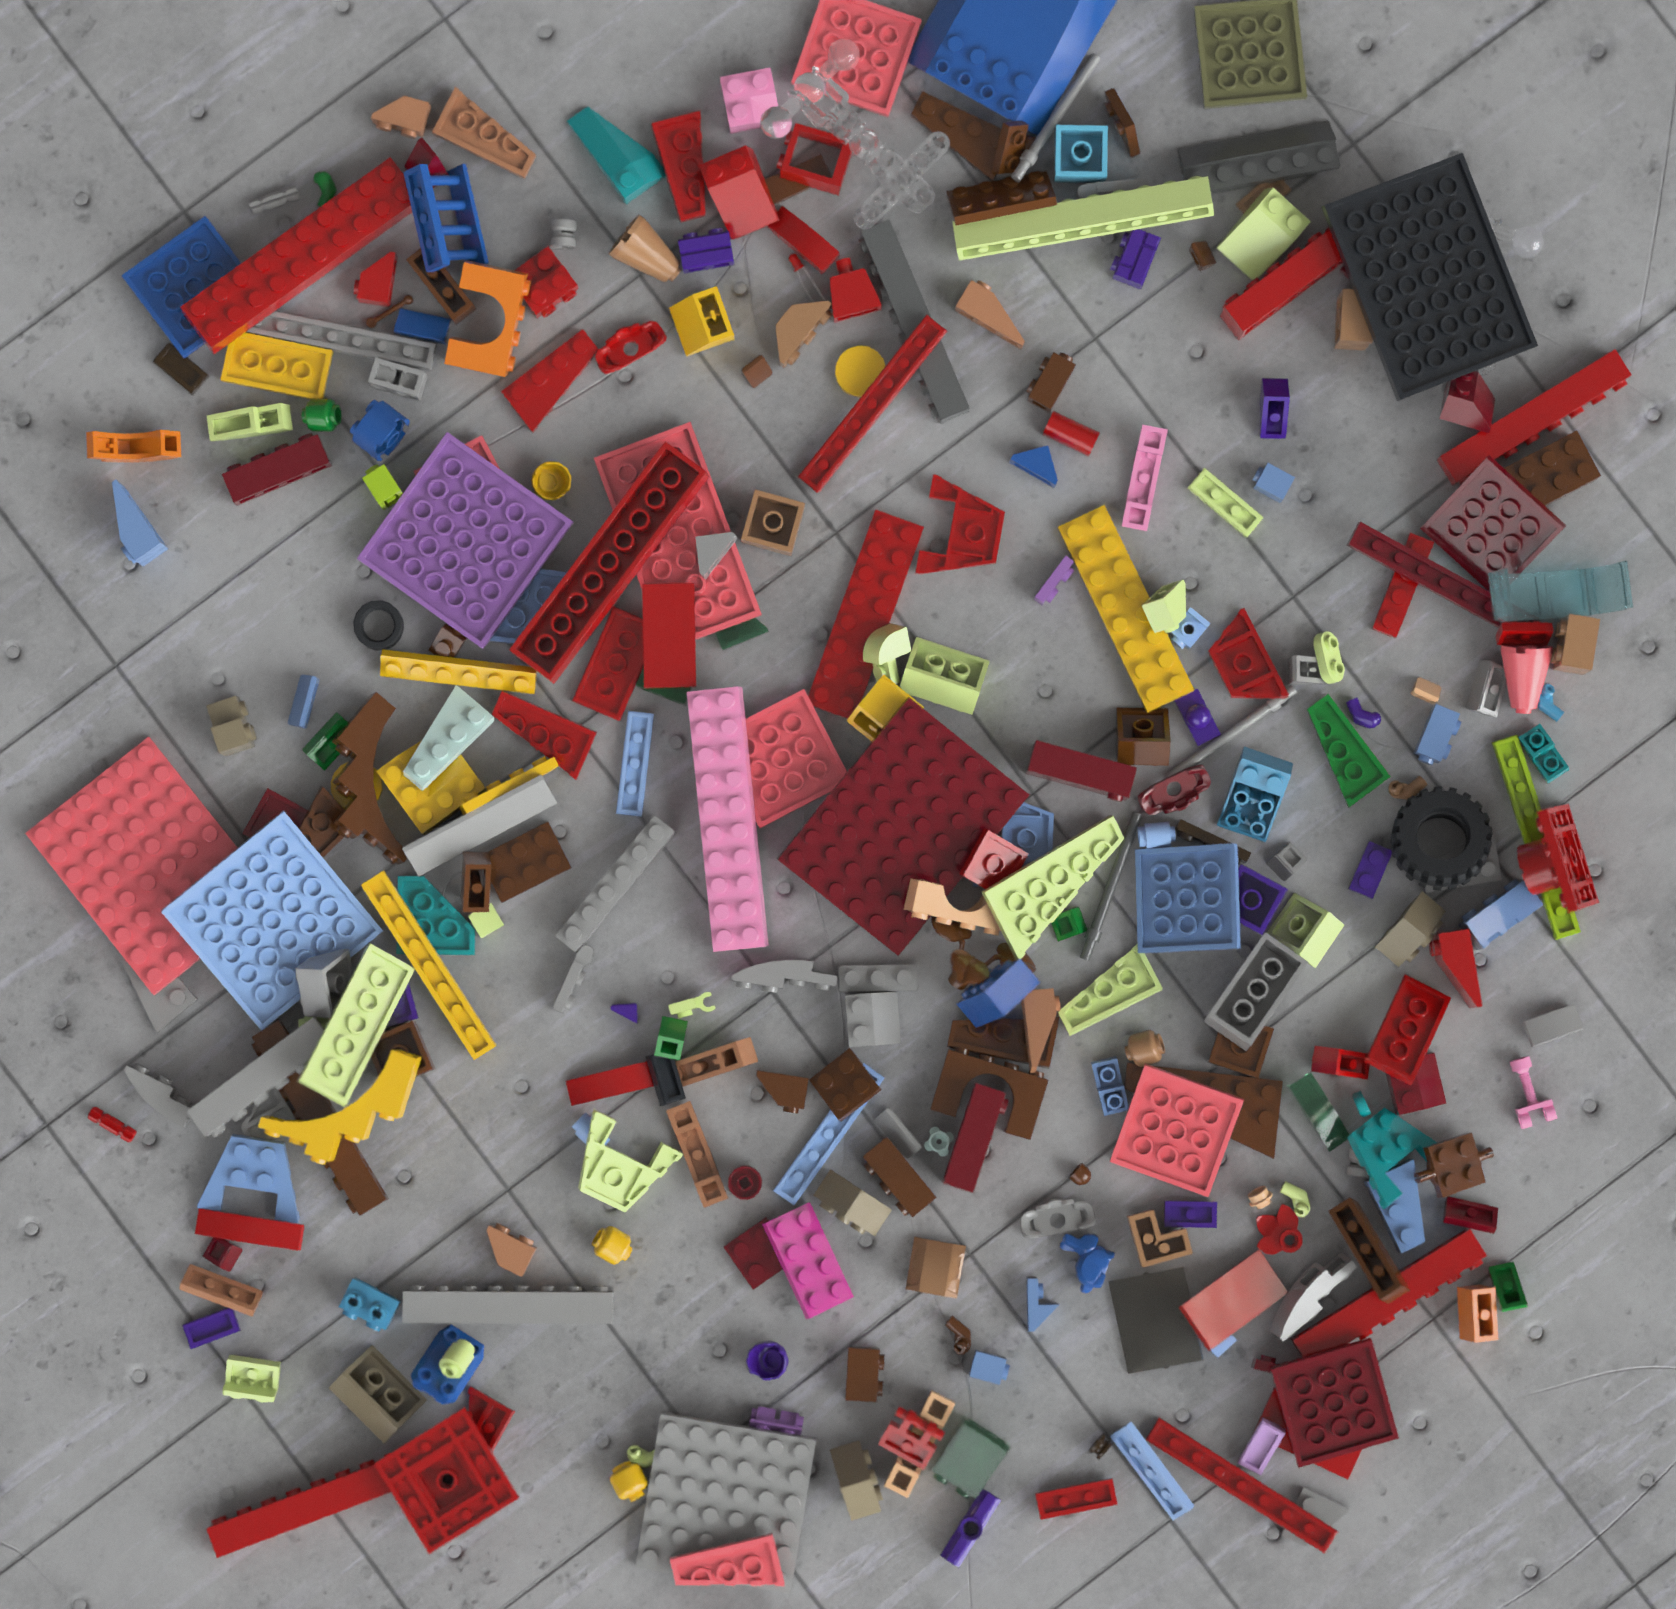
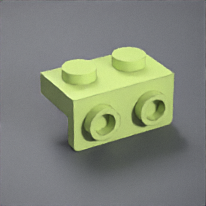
(251, 1378)

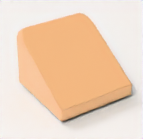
(1426, 690)

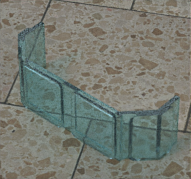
(1560, 593)

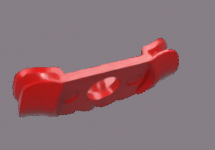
(646, 336)

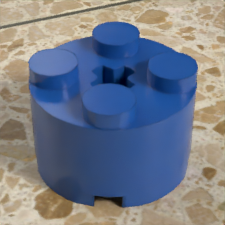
(379, 429)

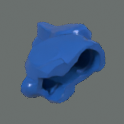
(1092, 1260)

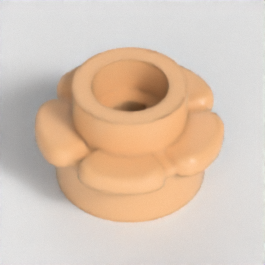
(1260, 1197)

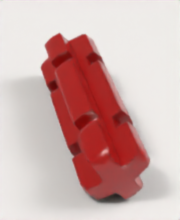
(112, 1124)

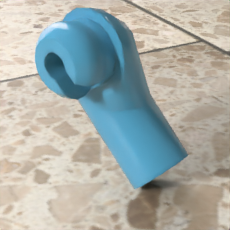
(1546, 703)

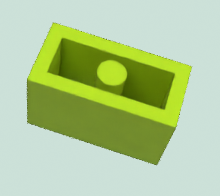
(382, 486)

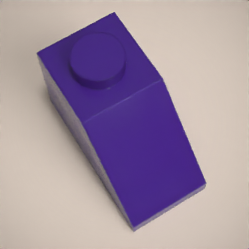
(1274, 408)

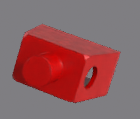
(852, 292)

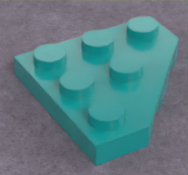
(437, 917)

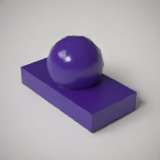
(1197, 717)

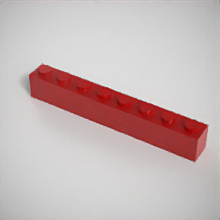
(1536, 416)
(1367, 1310)
(296, 1508)

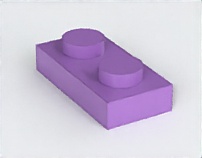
(1049, 589)

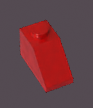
(377, 281)
(1340, 1062)

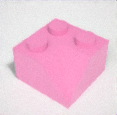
(747, 97)

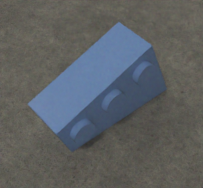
(1404, 1215)

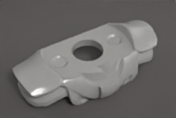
(1076, 1214)

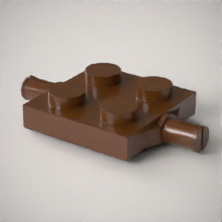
(1454, 1165)

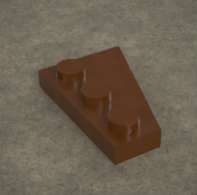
(319, 824)

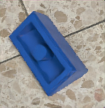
(422, 326)

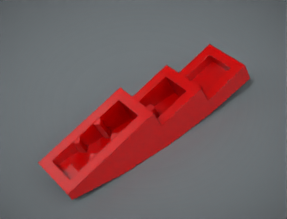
(249, 1229)

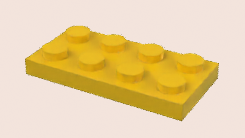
(277, 366)

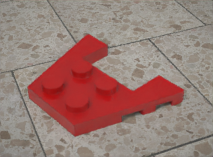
(973, 532)

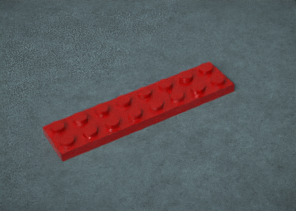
(865, 608)

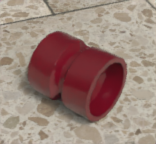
(745, 1182)

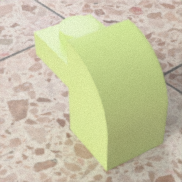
(883, 648)

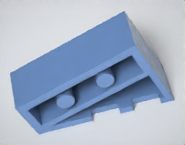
(1500, 913)

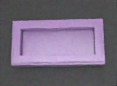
(1261, 1446)

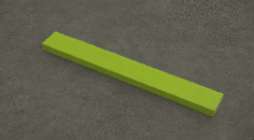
(1525, 808)

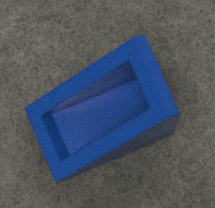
(1037, 464)

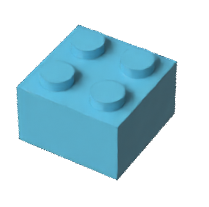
(1080, 153)

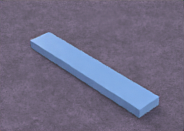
(817, 1151)

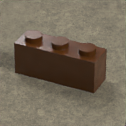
(443, 289)
(898, 1178)

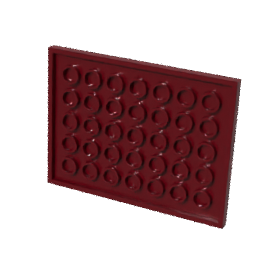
(899, 816)

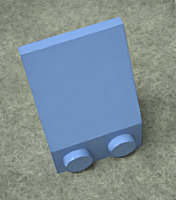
(135, 531)

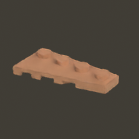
(478, 133)

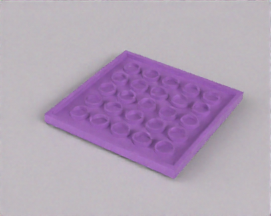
(465, 540)

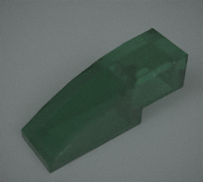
(1319, 1111)

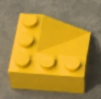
(439, 799)

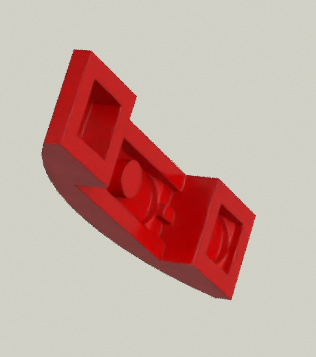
(609, 1083)

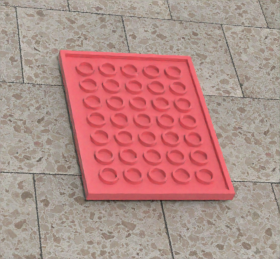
(131, 850)

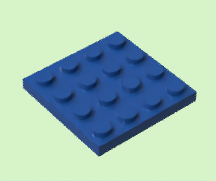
(177, 275)

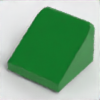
(1069, 924)

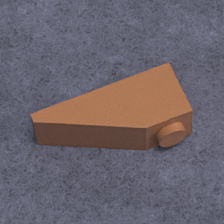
(985, 310)
(1038, 1017)
(716, 1061)

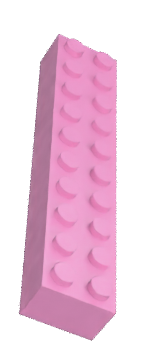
(727, 819)

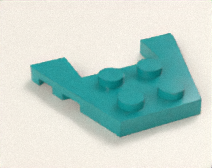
(1383, 1144)

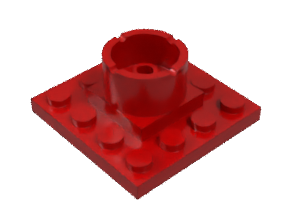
(1558, 860)
(439, 1508)

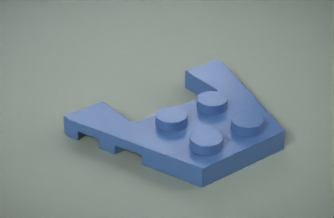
(1030, 831)
(256, 1166)

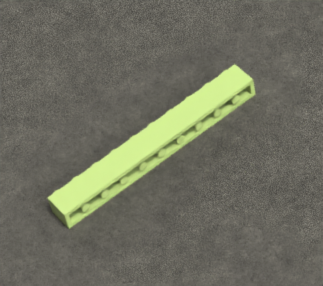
(1087, 218)

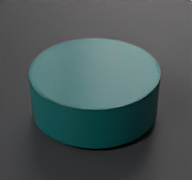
(1361, 1104)

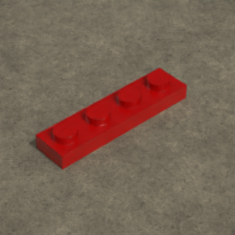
(1399, 593)

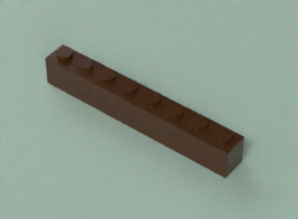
(349, 1165)

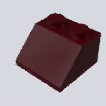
(1468, 402)
(1422, 1094)

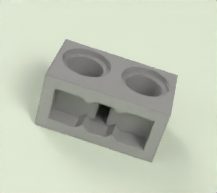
(397, 379)

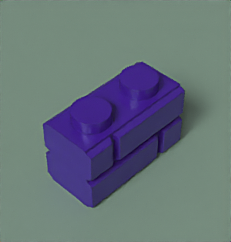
(705, 251)
(1135, 258)

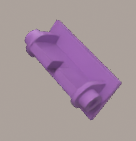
(765, 1419)

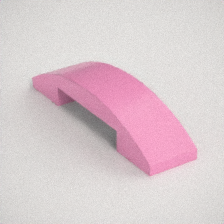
(1144, 477)

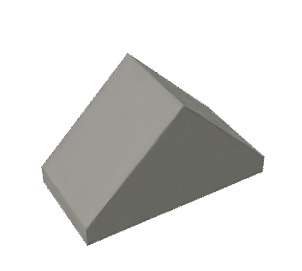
(712, 550)
(1304, 671)

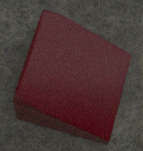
(222, 1253)

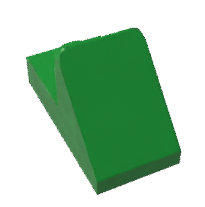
(1507, 1287)

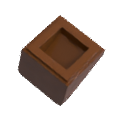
(1202, 255)
(756, 371)

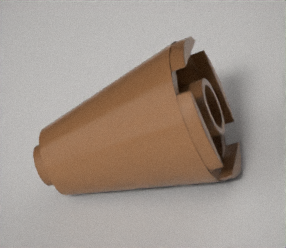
(645, 251)

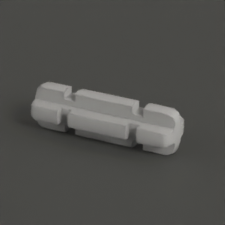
(274, 200)

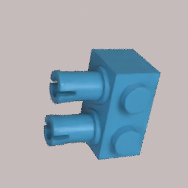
(369, 1304)

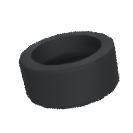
(359, 620)

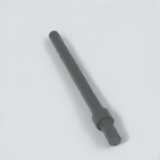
(1093, 933)

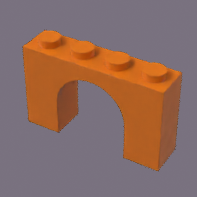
(508, 289)

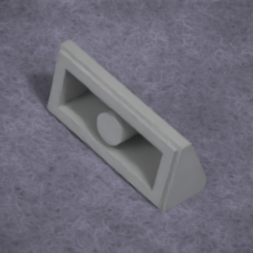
(1487, 688)
(898, 1133)

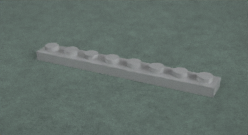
(347, 340)

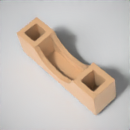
(929, 899)
(903, 1473)

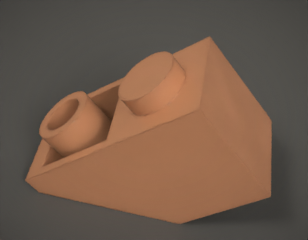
(404, 115)
(511, 1252)

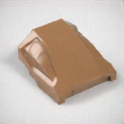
(935, 1267)

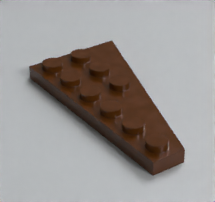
(1259, 1113)

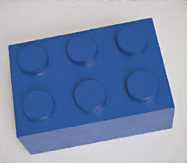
(999, 993)

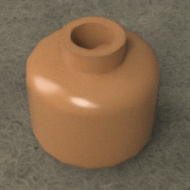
(1145, 1048)

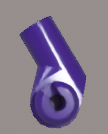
(1362, 717)

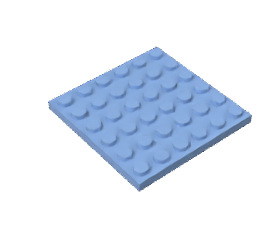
(267, 915)

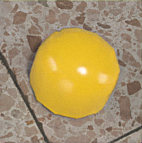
(551, 480)

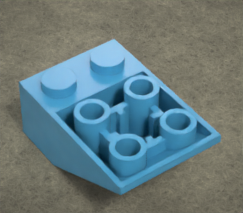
(1255, 794)

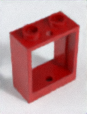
(816, 181)

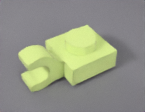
(685, 1007)

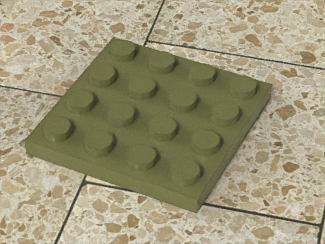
(1250, 53)

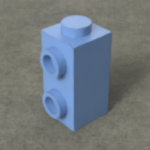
(1436, 734)

